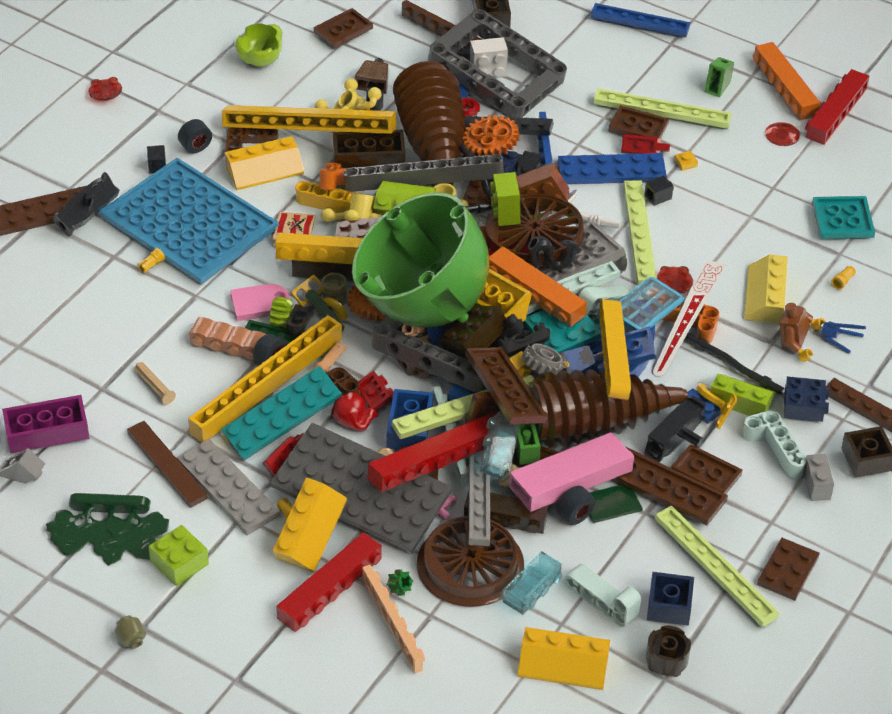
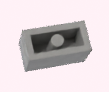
(818, 477)

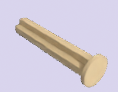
(153, 381)

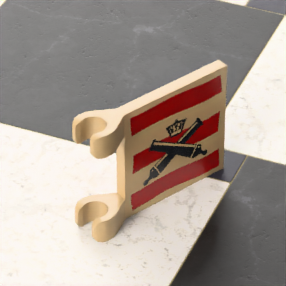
(294, 223)

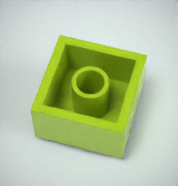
(505, 199)
(178, 555)

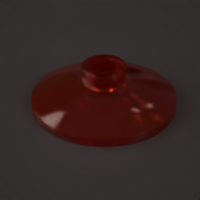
(782, 134)

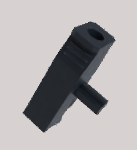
(86, 204)
(676, 428)

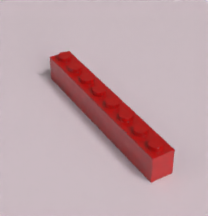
(428, 455)

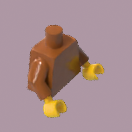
(794, 328)

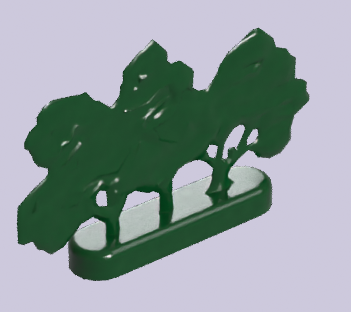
(111, 535)

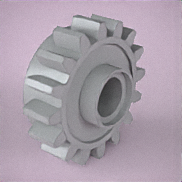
(543, 359)

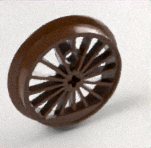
(470, 559)

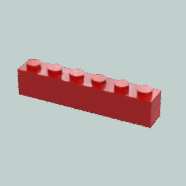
(837, 106)
(328, 582)

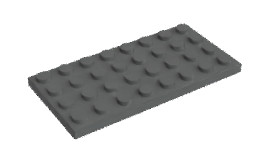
(392, 515)

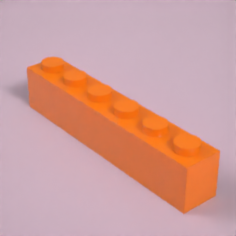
(786, 80)
(545, 291)

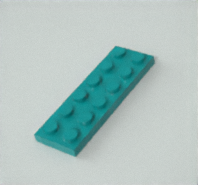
(281, 413)

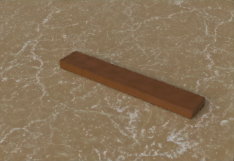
(167, 464)

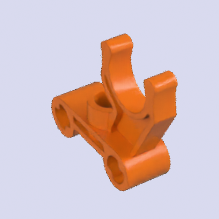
(331, 176)

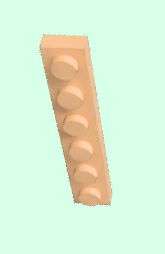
(396, 624)

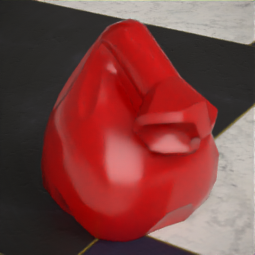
(352, 412)

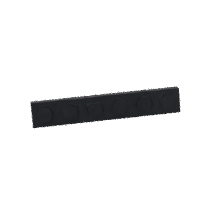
(526, 126)

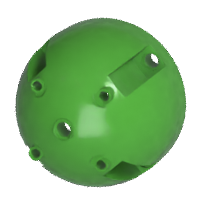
(423, 262)

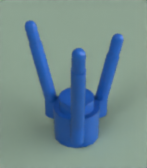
(831, 330)

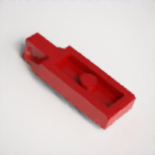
(643, 144)
(280, 454)

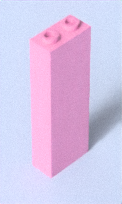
(581, 465)

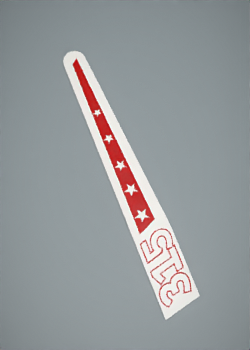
(693, 304)

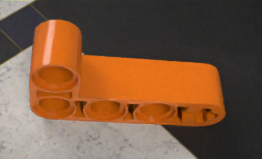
(705, 323)

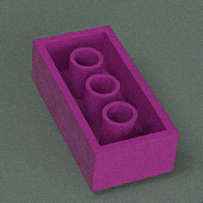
(45, 423)

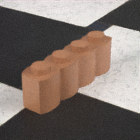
(224, 337)

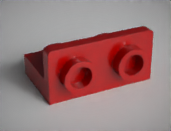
(375, 390)

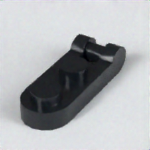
(299, 319)

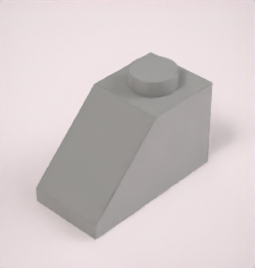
(22, 467)

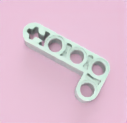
(593, 297)
(771, 427)
(616, 605)

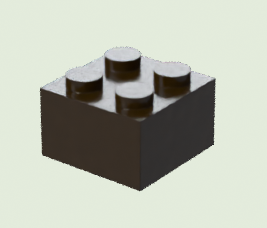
(867, 451)

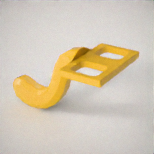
(337, 306)
(725, 407)

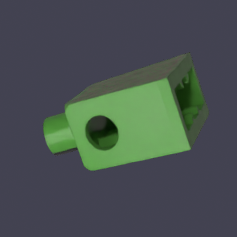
(719, 70)

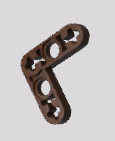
(243, 136)

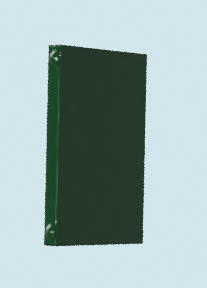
(614, 503)

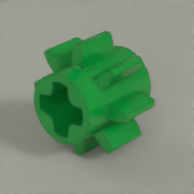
(399, 582)

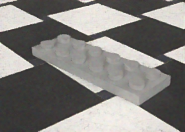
(228, 487)

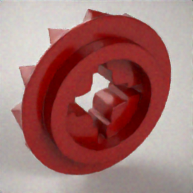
(473, 107)

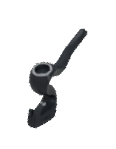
(542, 243)

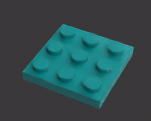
(843, 217)
(561, 335)

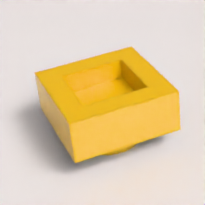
(686, 160)

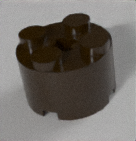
(668, 651)

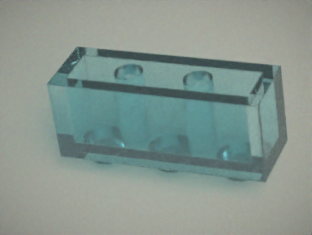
(499, 446)
(532, 583)

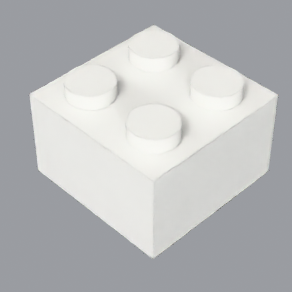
(490, 56)

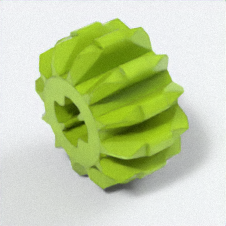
(280, 311)

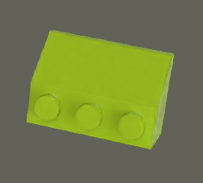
(392, 193)
(750, 398)

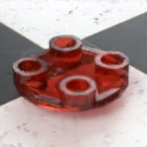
(105, 89)
(676, 278)

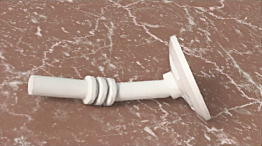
(598, 220)

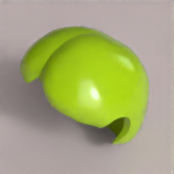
(259, 44)

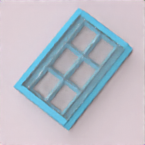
(649, 304)

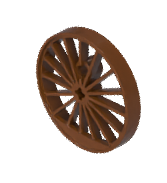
(550, 227)

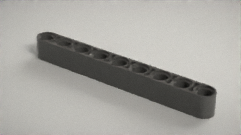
(424, 172)

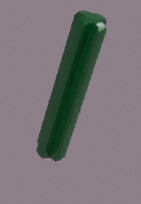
(321, 306)

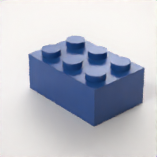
(403, 404)

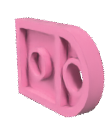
(255, 300)

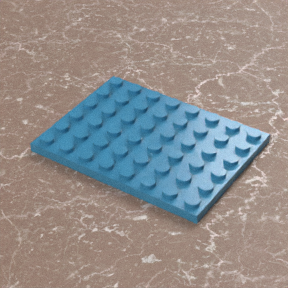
(189, 220)

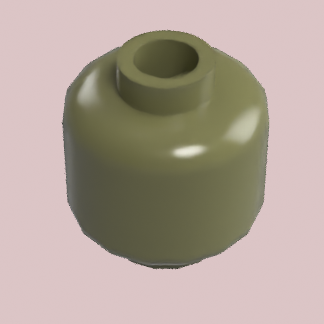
(130, 632)

